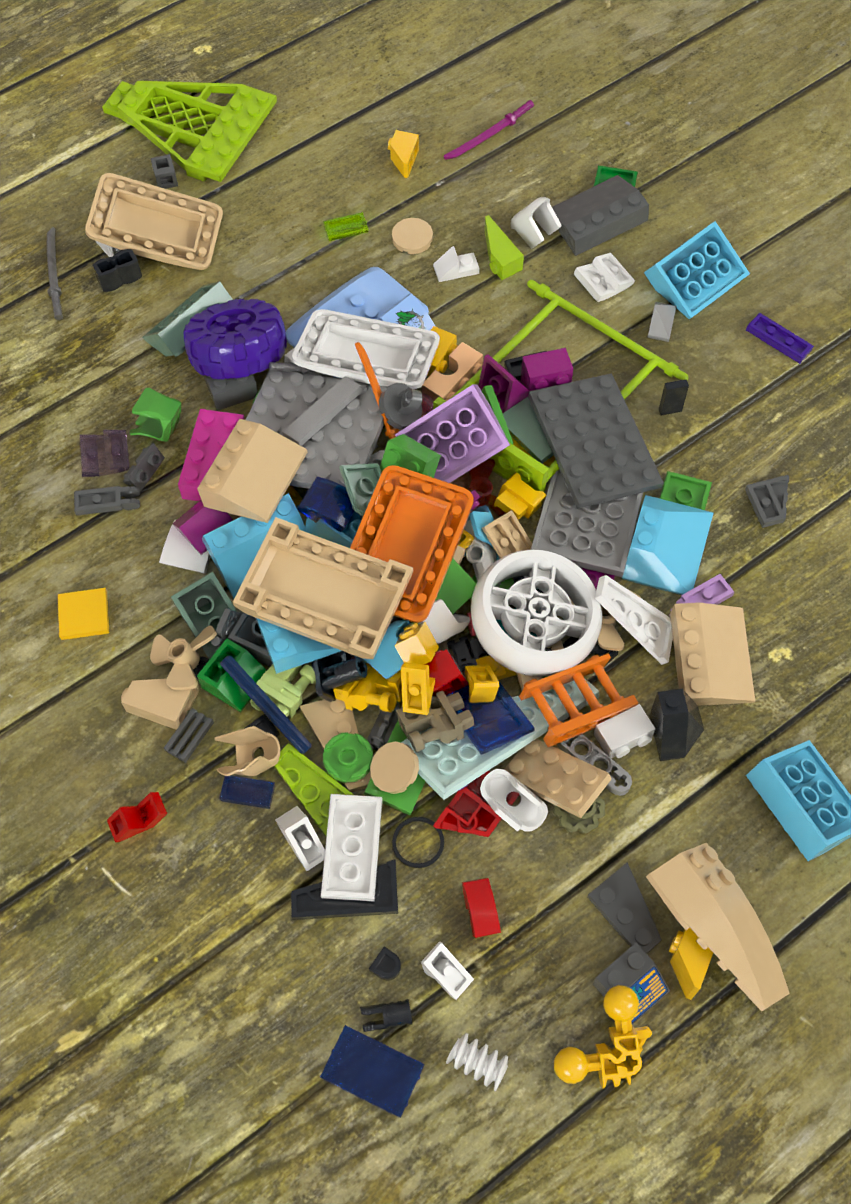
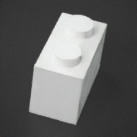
(624, 732)

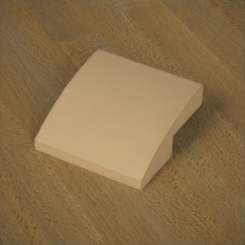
(507, 535)

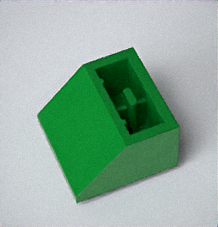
(220, 684)

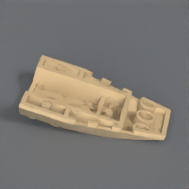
(714, 906)

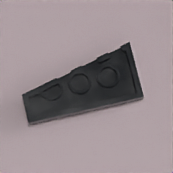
(308, 904)

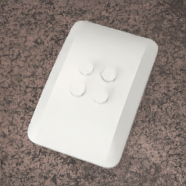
(394, 350)

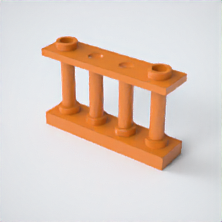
(578, 722)

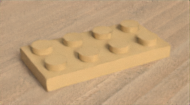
(558, 777)

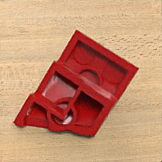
(471, 812)

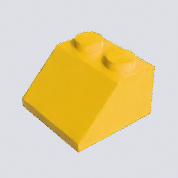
(689, 961)

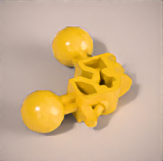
(573, 1065)

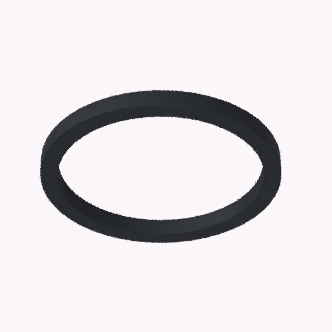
(417, 865)

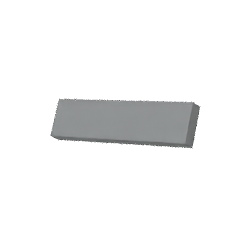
(322, 411)

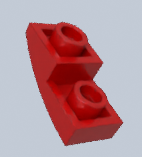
(481, 907)

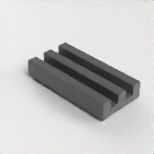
(208, 722)

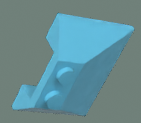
(667, 545)

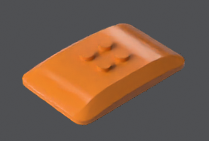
(417, 525)

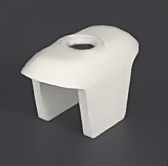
(545, 216)
(443, 623)
(527, 814)

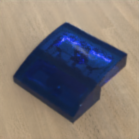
(327, 502)

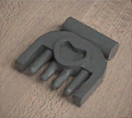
(225, 626)

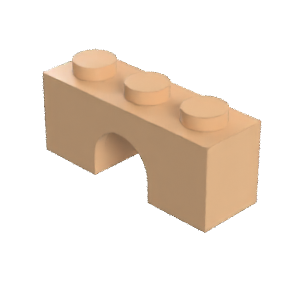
(464, 363)

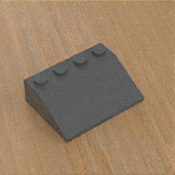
(600, 214)

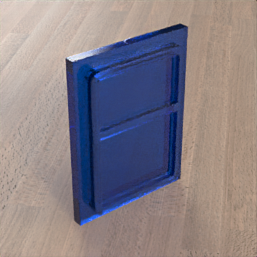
(494, 721)

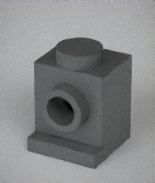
(164, 171)

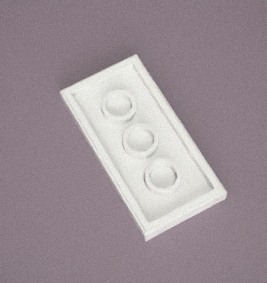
(352, 847)

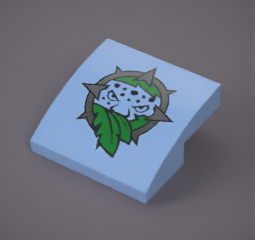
(408, 313)

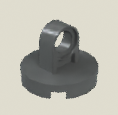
(400, 405)

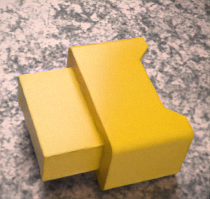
(519, 497)

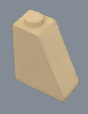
(158, 702)

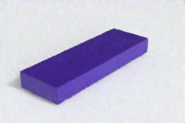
(779, 338)

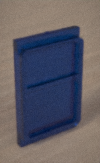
(372, 1071)

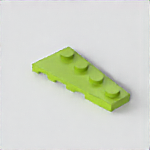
(309, 784)

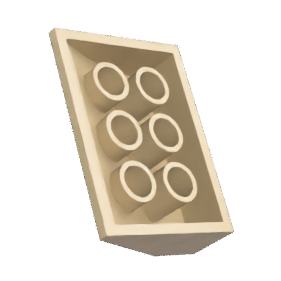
(251, 472)
(712, 653)

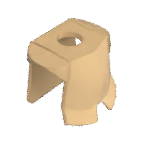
(246, 744)

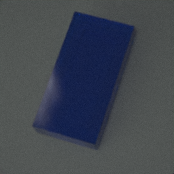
(247, 791)

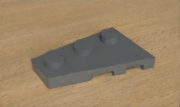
(625, 909)

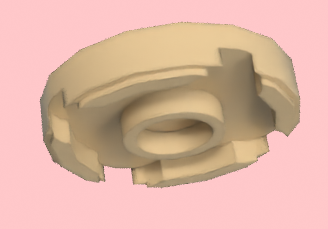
(412, 235)
(394, 767)

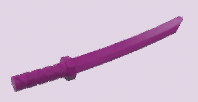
(510, 119)

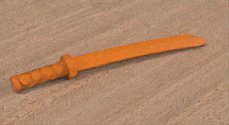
(391, 431)

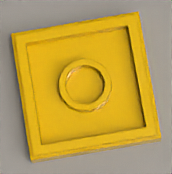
(83, 613)

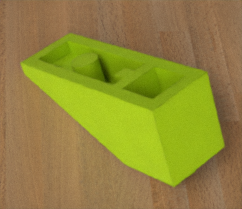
(503, 255)

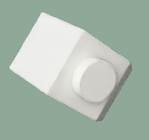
(301, 837)

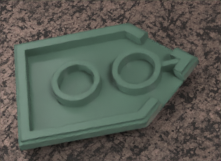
(360, 483)

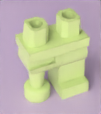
(282, 692)

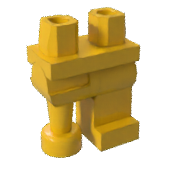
(372, 691)

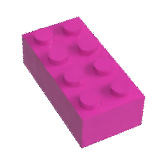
(206, 442)

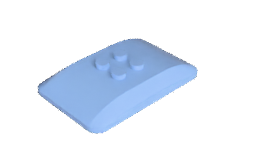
(364, 296)

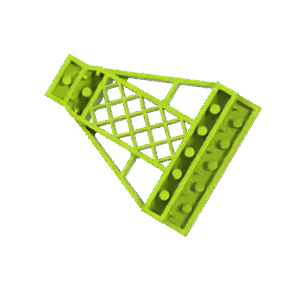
(223, 139)

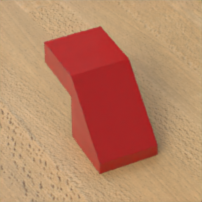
(133, 820)

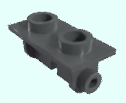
(145, 467)
(383, 728)

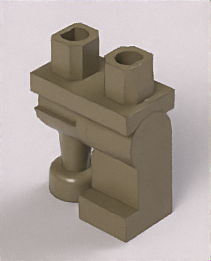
(441, 718)

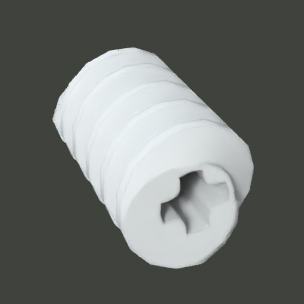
(478, 1060)

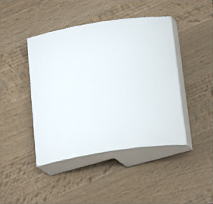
(604, 277)
(182, 554)

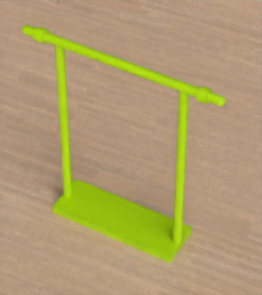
(512, 458)

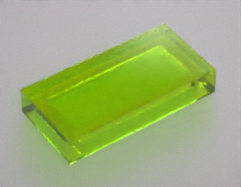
(345, 226)

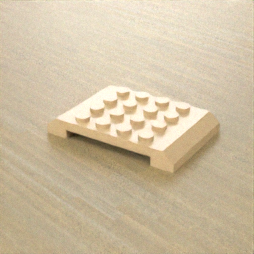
(322, 590)

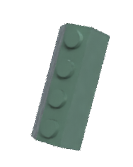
(168, 333)

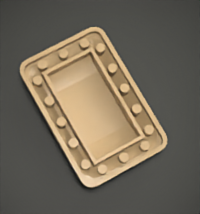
(154, 222)

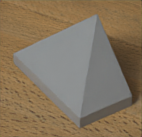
(662, 321)

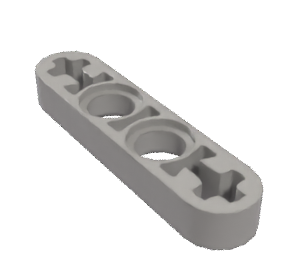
(595, 754)

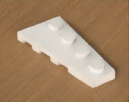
(638, 617)

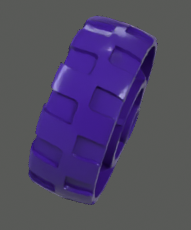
(235, 338)

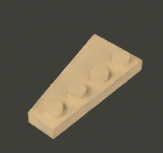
(329, 720)

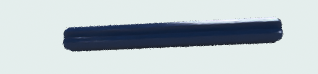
(266, 704)

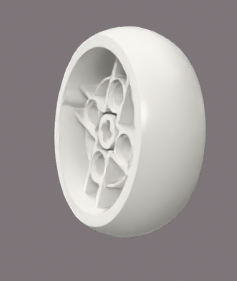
(558, 581)

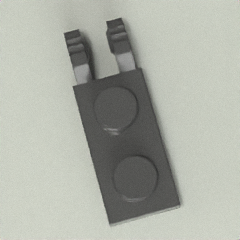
(105, 500)

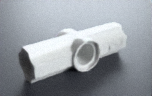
(474, 552)

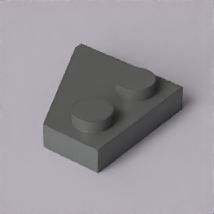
(769, 500)

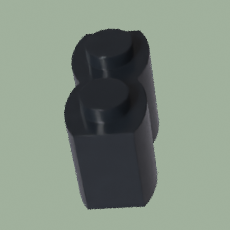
(117, 270)

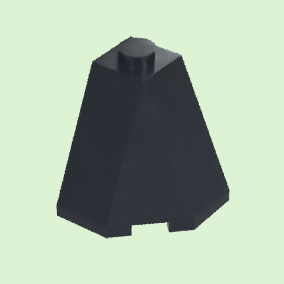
(675, 723)

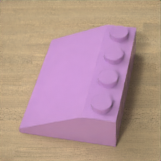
(461, 432)

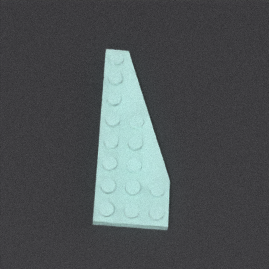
(459, 762)

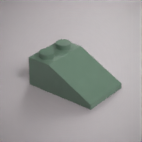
(203, 606)

